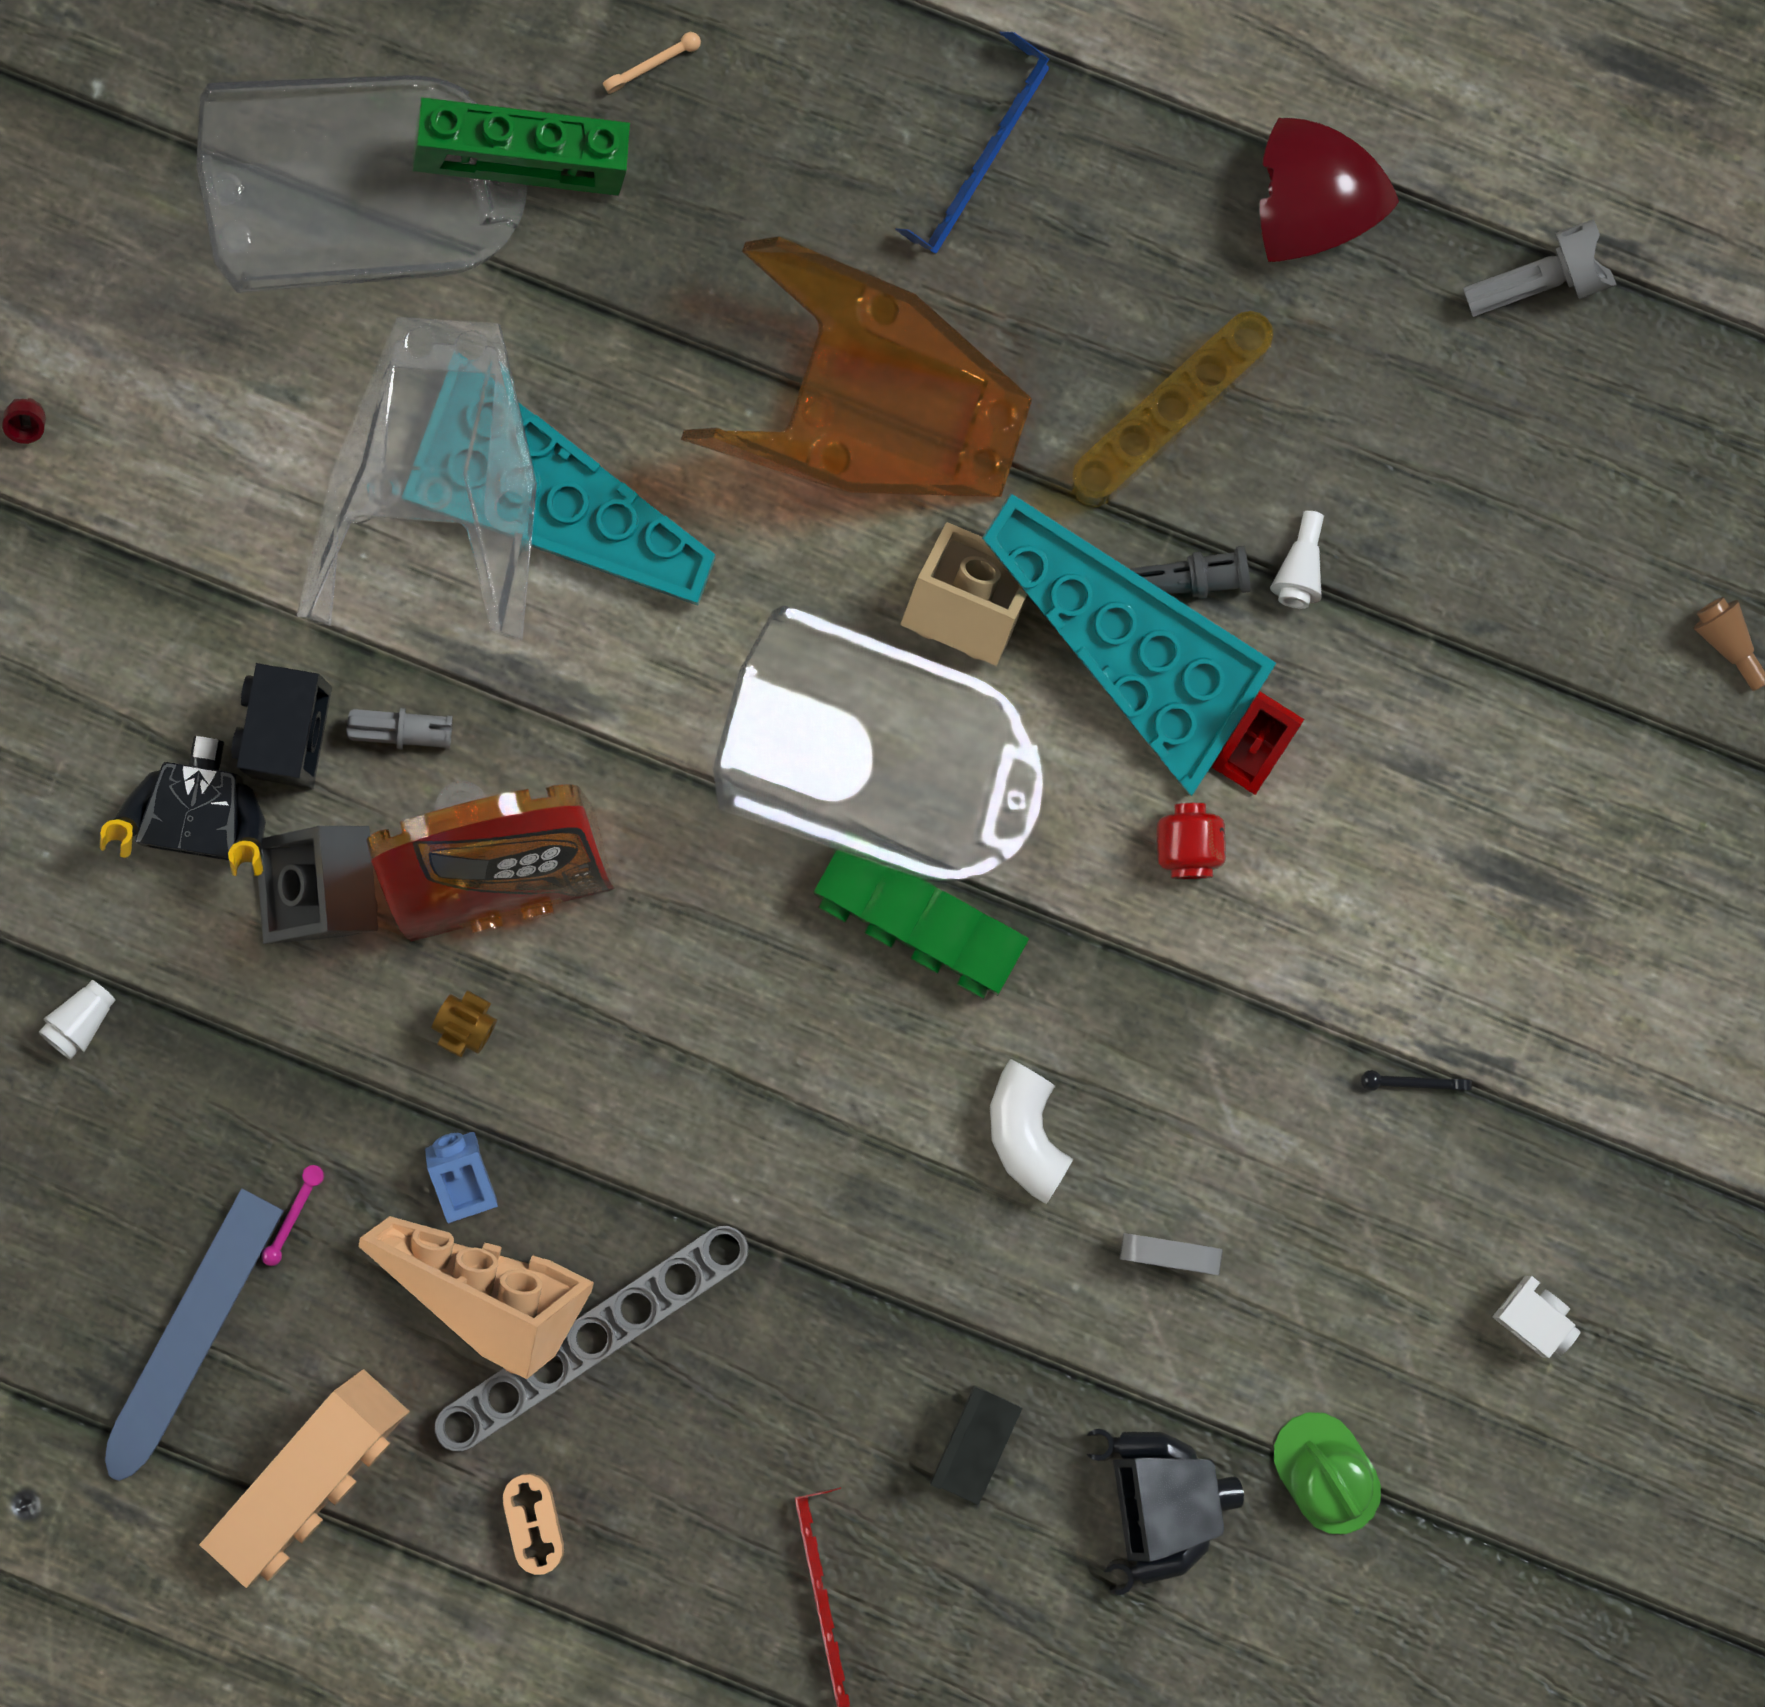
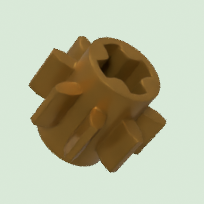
(464, 1024)

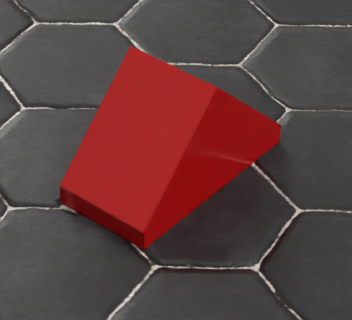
(1257, 743)

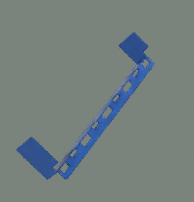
(991, 150)

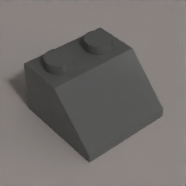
(317, 884)

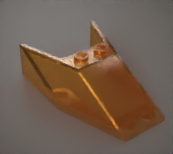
(887, 392)

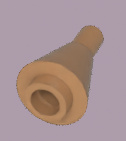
(1726, 630)

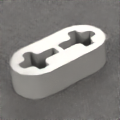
(1171, 1254)

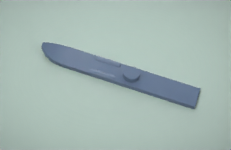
(190, 1334)

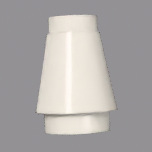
(77, 1019)

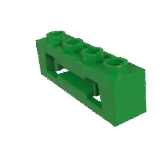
(521, 146)

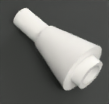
(1299, 576)

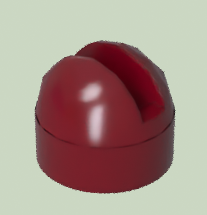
(12, 421)

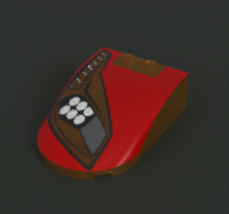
(490, 861)

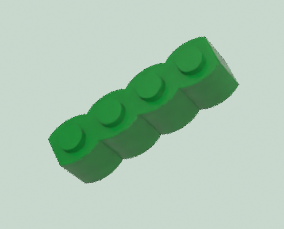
(923, 918)

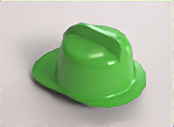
(1327, 1473)

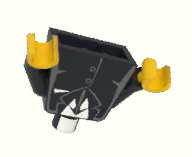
(192, 811)

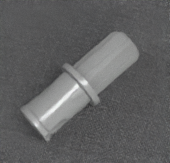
(400, 728)

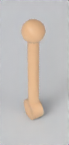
(689, 42)

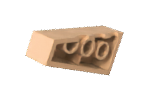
(303, 1478)

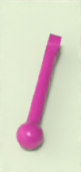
(312, 1177)

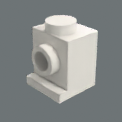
(1537, 1319)

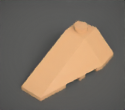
(494, 1303)

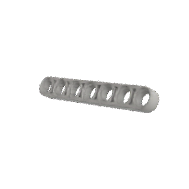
(618, 1331)

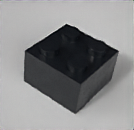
(282, 725)

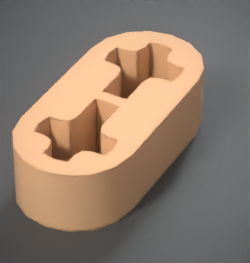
(520, 1526)

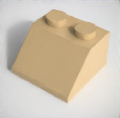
(965, 597)

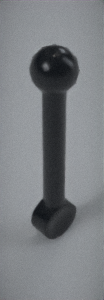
(1373, 1080)

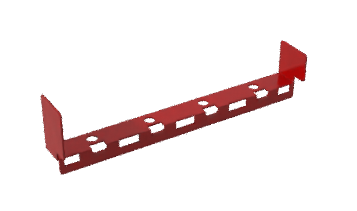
(821, 1597)

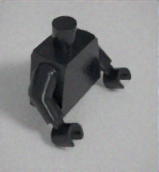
(1166, 1504)

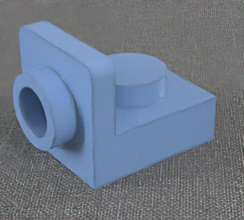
(459, 1176)

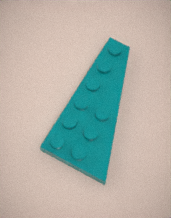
(605, 523)
(1153, 655)

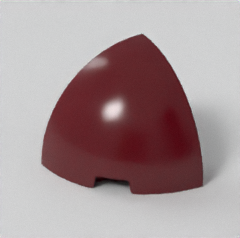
(1319, 190)

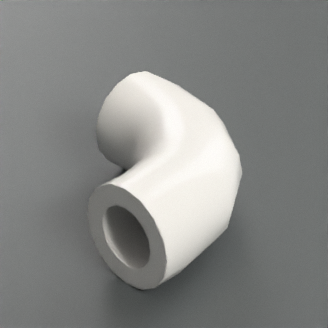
(1020, 1133)

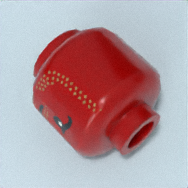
(1191, 842)

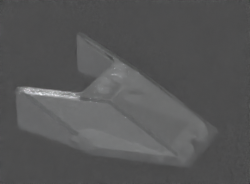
(437, 445)

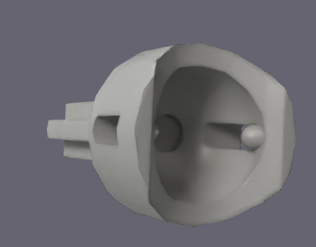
(1572, 264)

